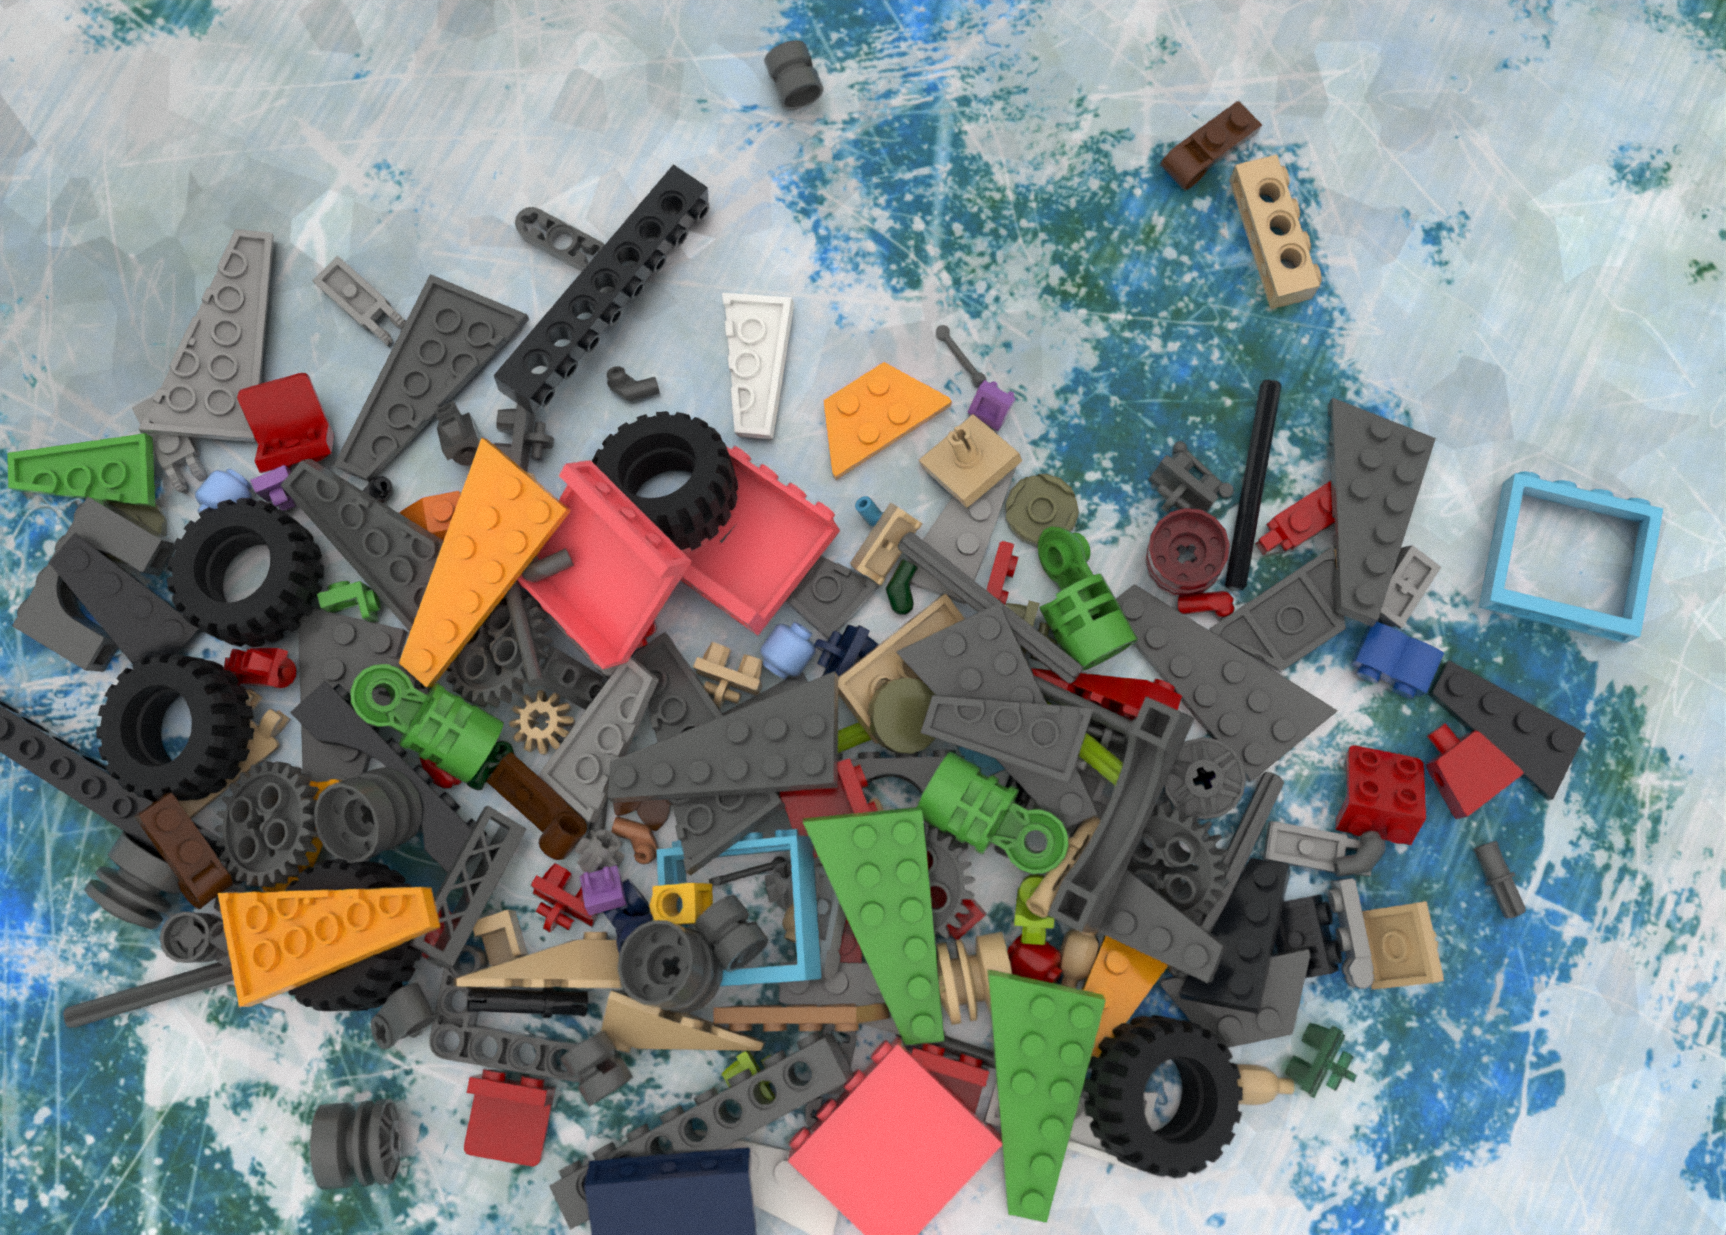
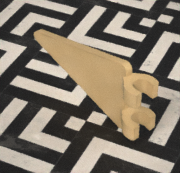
(260, 748)

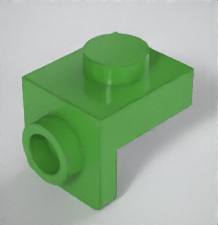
(345, 596)

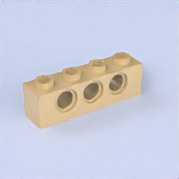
(1281, 284)

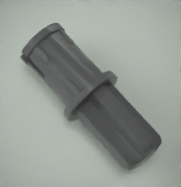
(1500, 879)

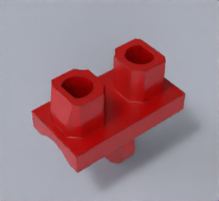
(263, 667)
(551, 889)

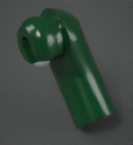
(899, 590)
(498, 752)

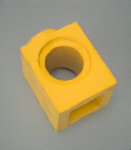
(695, 899)

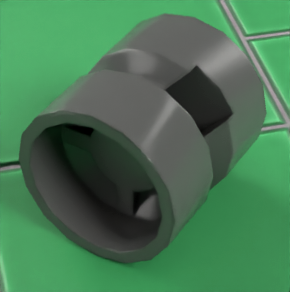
(793, 74)
(728, 929)
(186, 937)
(594, 1053)

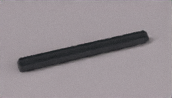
(1253, 485)

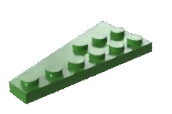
(884, 890)
(1041, 1064)

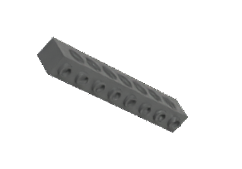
(828, 1071)

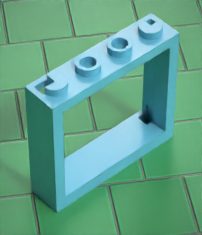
(1555, 613)
(808, 967)

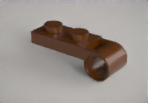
(1210, 144)
(540, 805)
(184, 850)

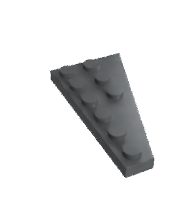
(375, 540)

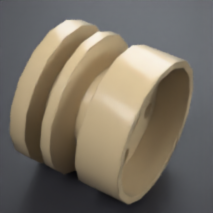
(966, 977)

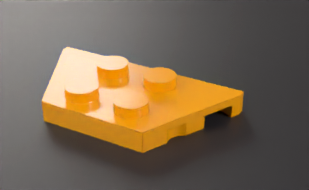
(876, 414)

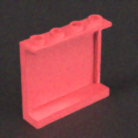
(766, 552)
(619, 569)
(892, 1145)

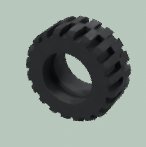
(670, 444)
(212, 545)
(134, 720)
(371, 979)
(1206, 1105)

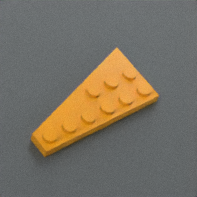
(488, 545)
(303, 935)

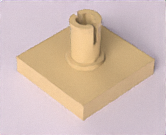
(970, 460)
(1402, 946)

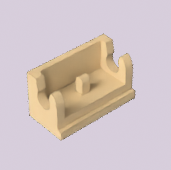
(881, 546)

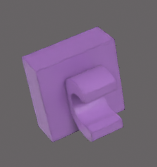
(991, 404)
(269, 488)
(602, 890)

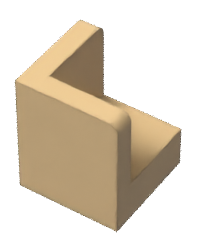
(501, 936)

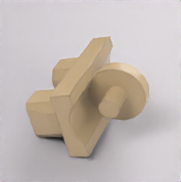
(713, 667)

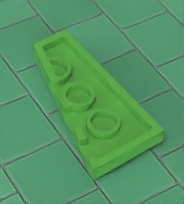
(99, 469)

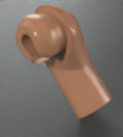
(640, 837)

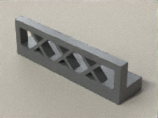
(476, 891)

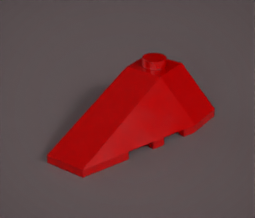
(1114, 693)

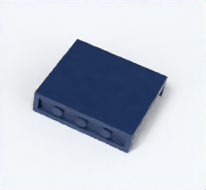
(672, 1194)

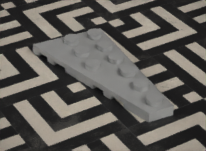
(219, 349)

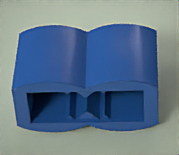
(1397, 660)

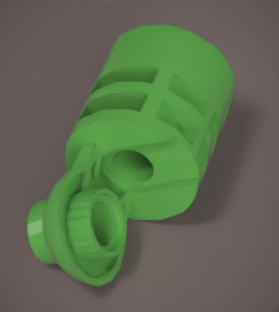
(1085, 613)
(433, 724)
(985, 812)

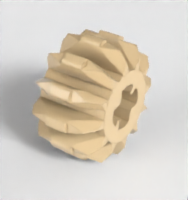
(534, 735)

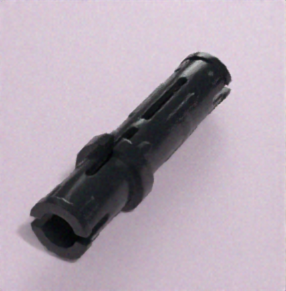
(527, 1001)

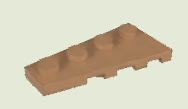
(808, 1016)

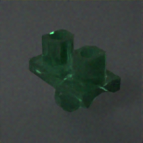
(1312, 1075)

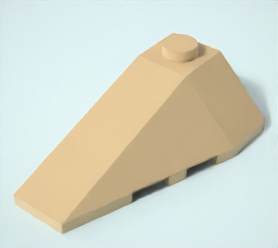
(572, 964)
(650, 1027)

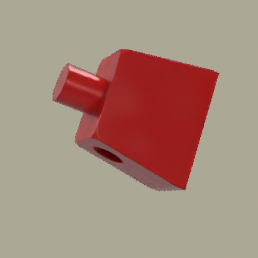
(1468, 770)

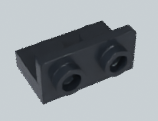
(1306, 924)

